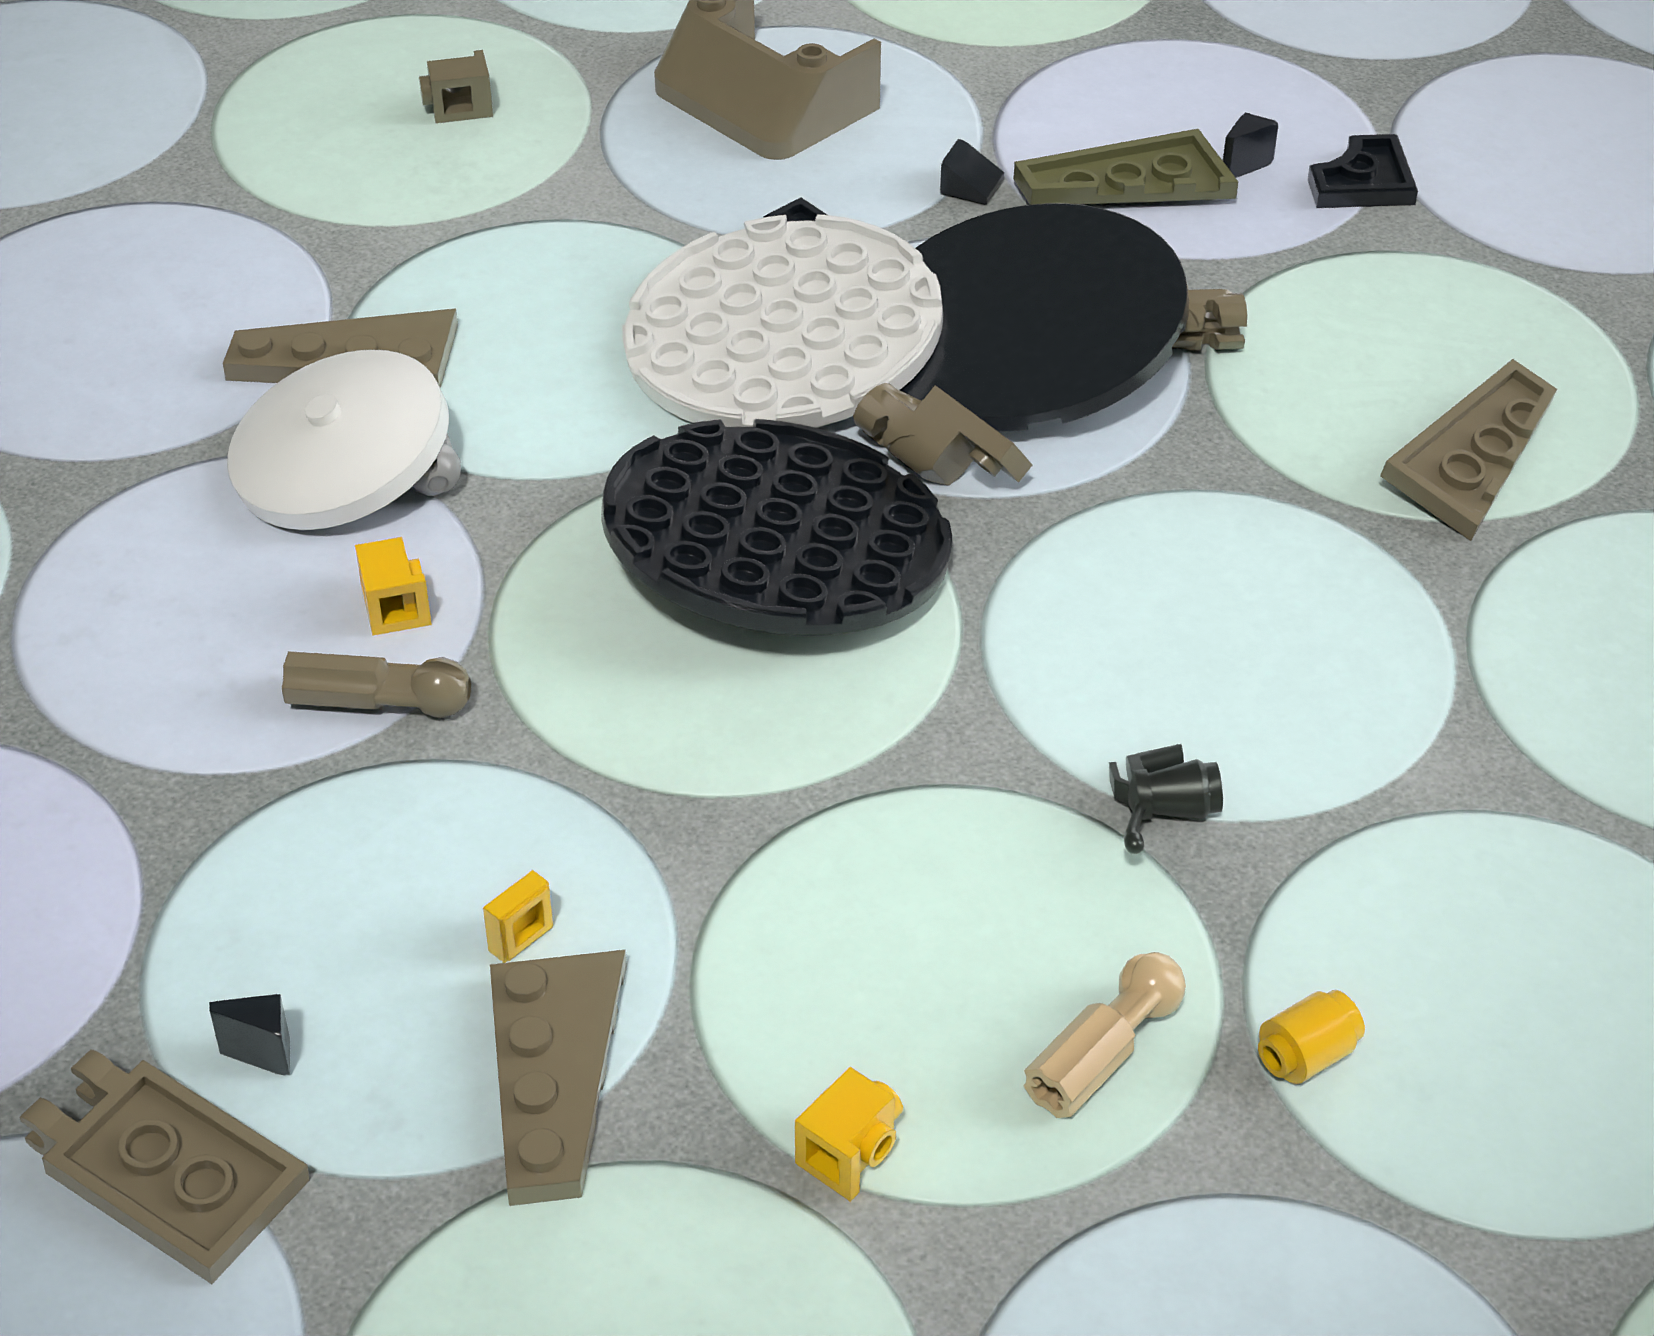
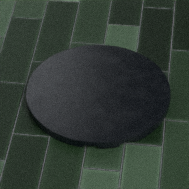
(1050, 312)
(776, 527)

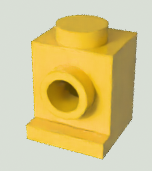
(392, 587)
(847, 1131)

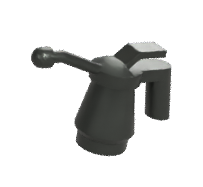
(1165, 786)

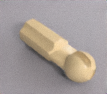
(1103, 1035)

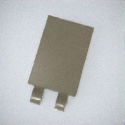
(165, 1163)

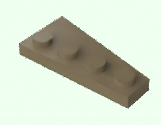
(1472, 448)
(551, 1065)

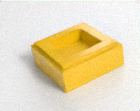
(518, 916)

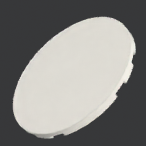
(782, 322)

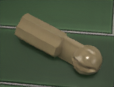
(365, 682)

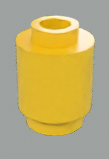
(1310, 1035)

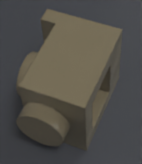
(457, 88)

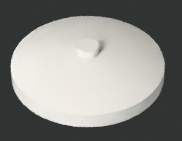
(338, 439)

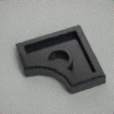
(1366, 175)

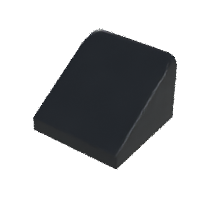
(1250, 144)
(969, 174)
(253, 1031)

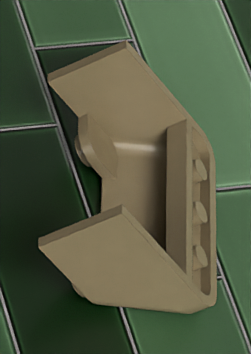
(756, 94)

